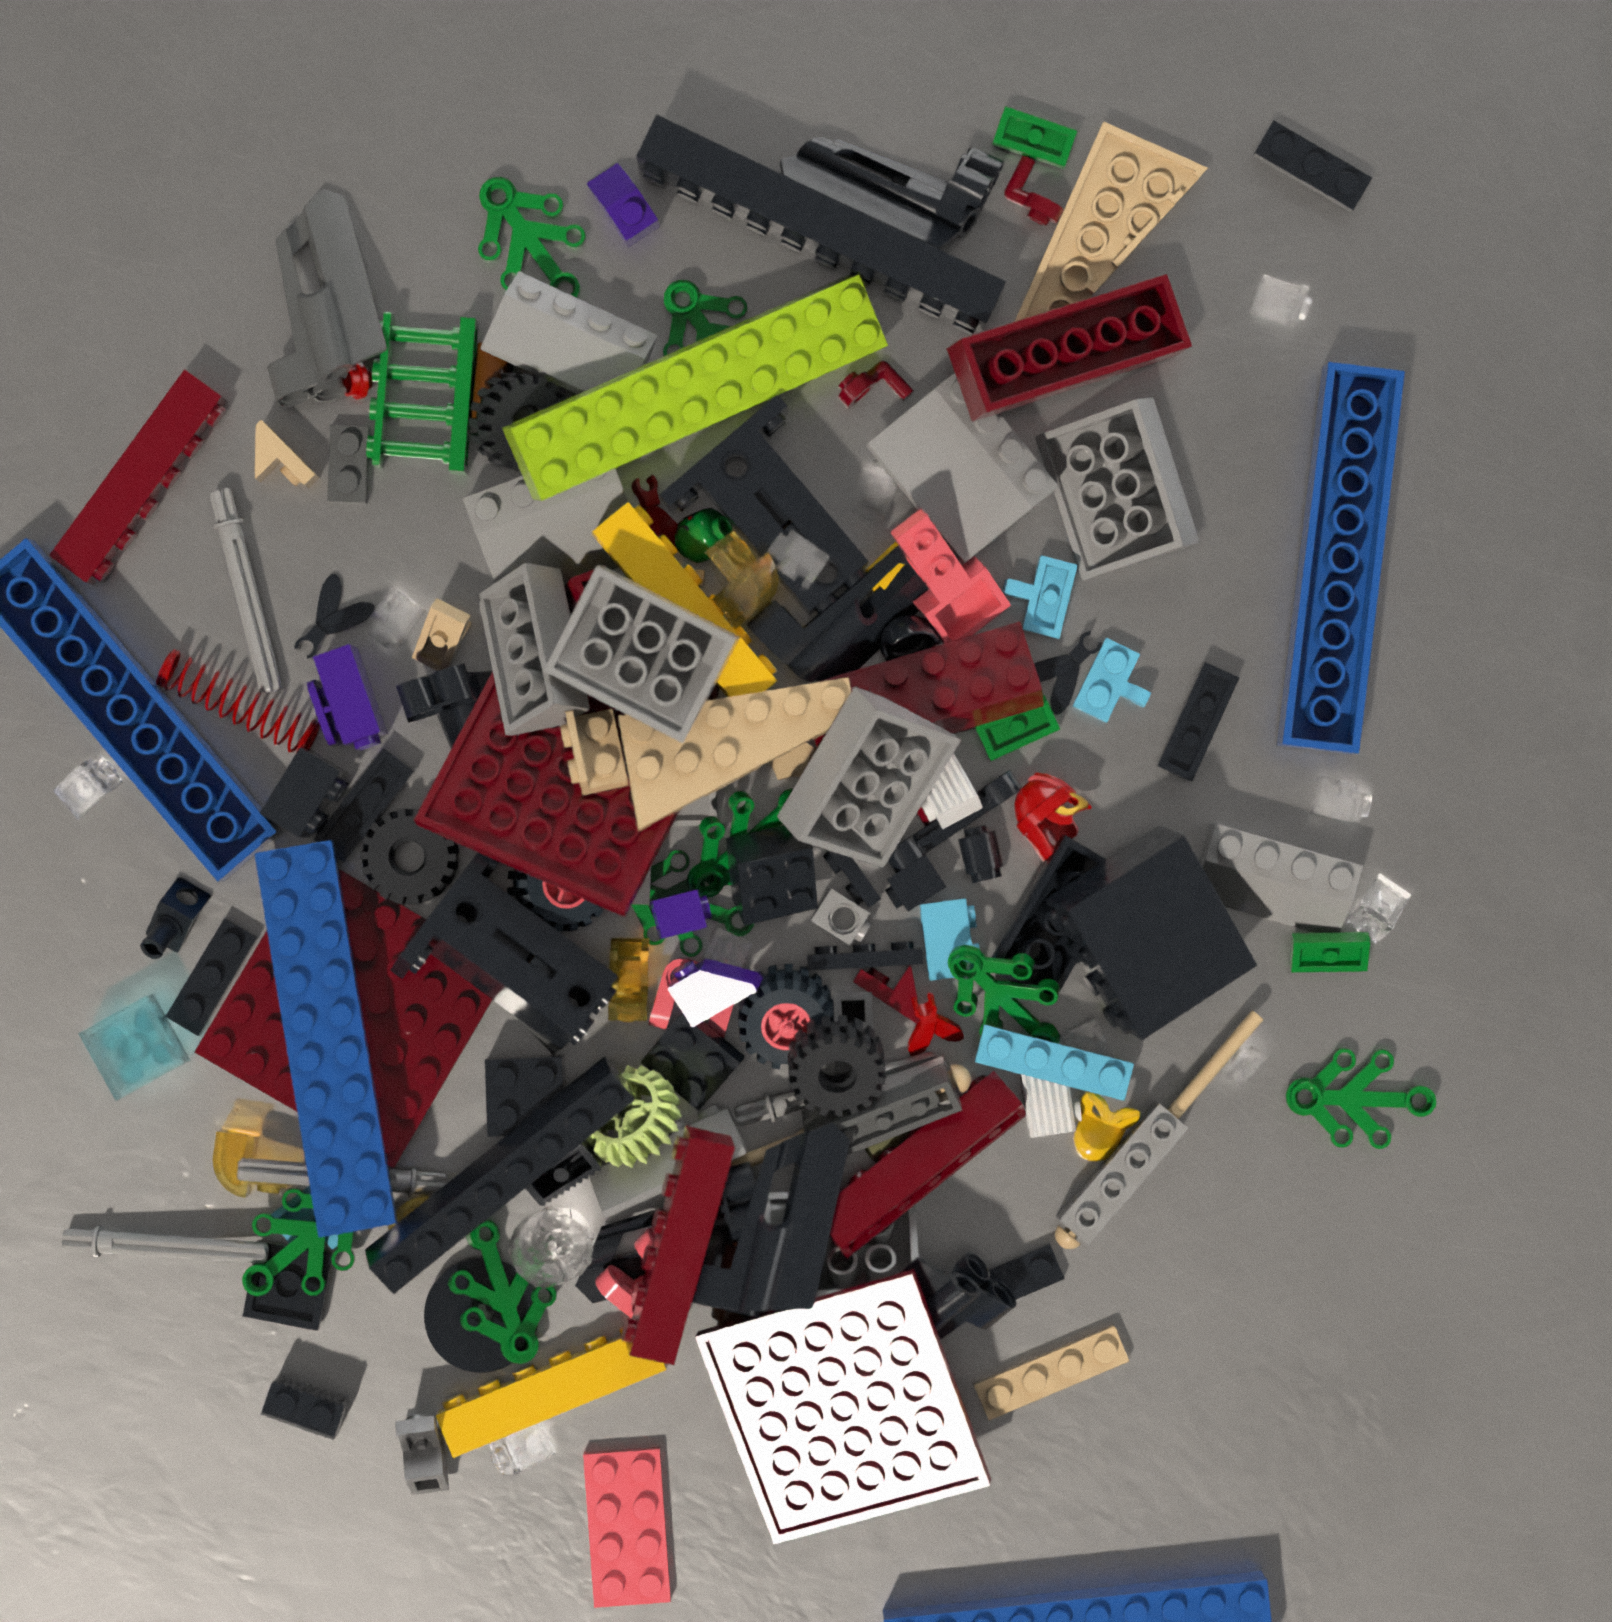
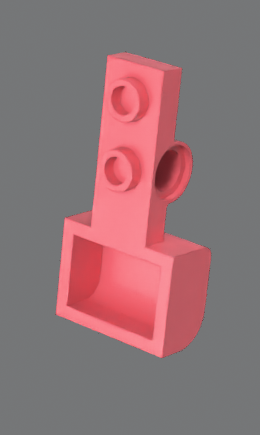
(959, 595)

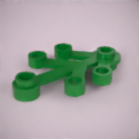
(526, 232)
(693, 312)
(715, 867)
(718, 913)
(999, 992)
(1352, 1097)
(306, 1239)
(502, 1299)

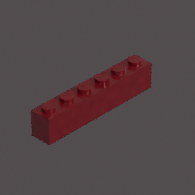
(139, 478)
(923, 1162)
(678, 1245)

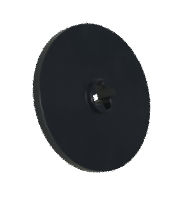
(442, 1315)

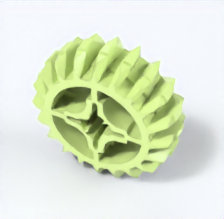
(640, 1125)

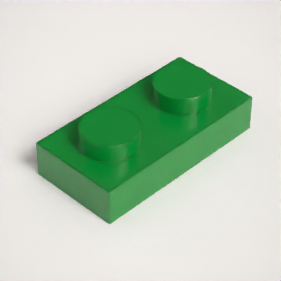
(1034, 137)
(1016, 731)
(1329, 952)

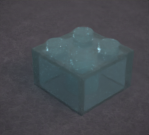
(134, 1047)

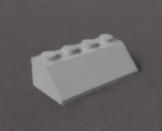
(564, 337)
(522, 627)
(1279, 880)
(627, 1186)

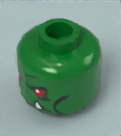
(700, 532)

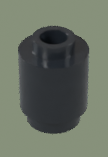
(981, 854)

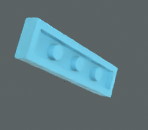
(1054, 1062)

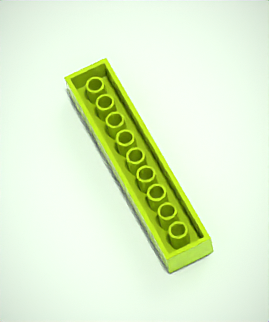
(695, 387)

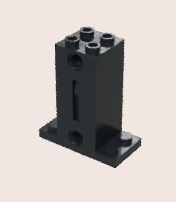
(768, 503)
(511, 957)

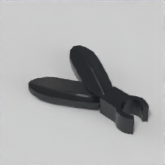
(330, 619)
(1066, 670)

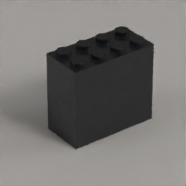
(1150, 932)

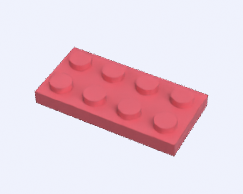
(627, 1527)

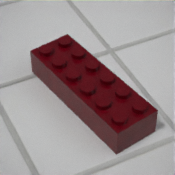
(1069, 347)
(958, 681)

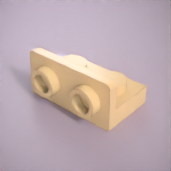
(596, 751)

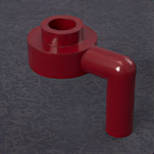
(1040, 208)
(856, 386)

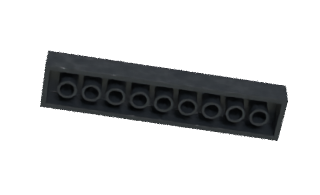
(819, 225)

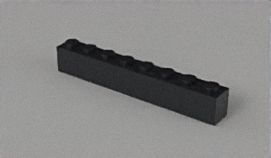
(499, 1175)

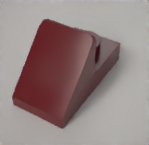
(897, 997)

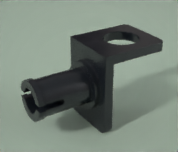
(172, 919)

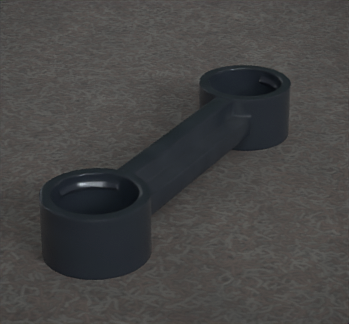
(933, 835)

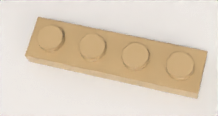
(1051, 1372)

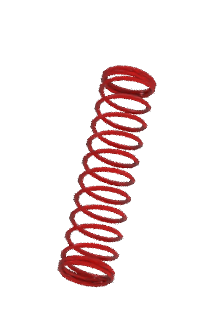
(167, 670)

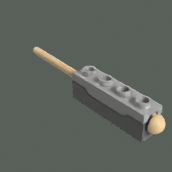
(905, 1104)
(1140, 1152)

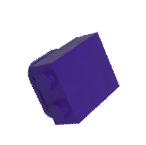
(346, 700)

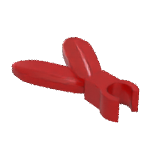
(649, 501)
(931, 1024)

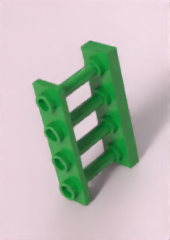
(454, 414)

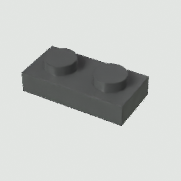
(348, 464)

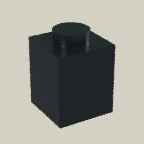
(914, 884)

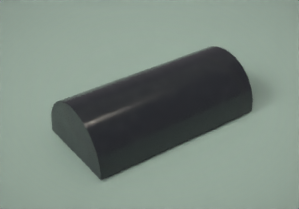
(1031, 928)

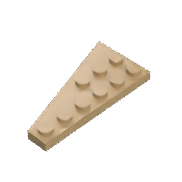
(1111, 210)
(724, 744)

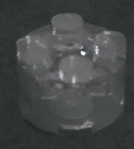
(530, 1250)

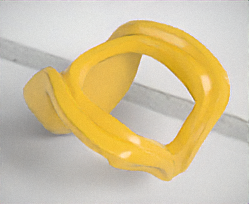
(1100, 1135)

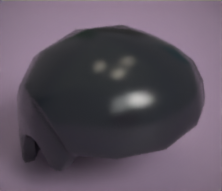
(906, 636)

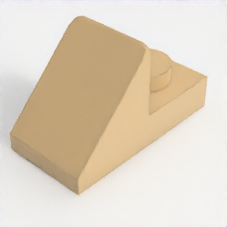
(271, 451)
(441, 635)

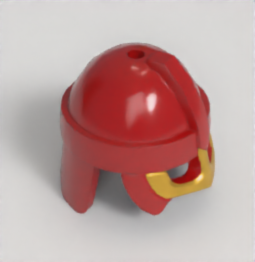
(1042, 812)

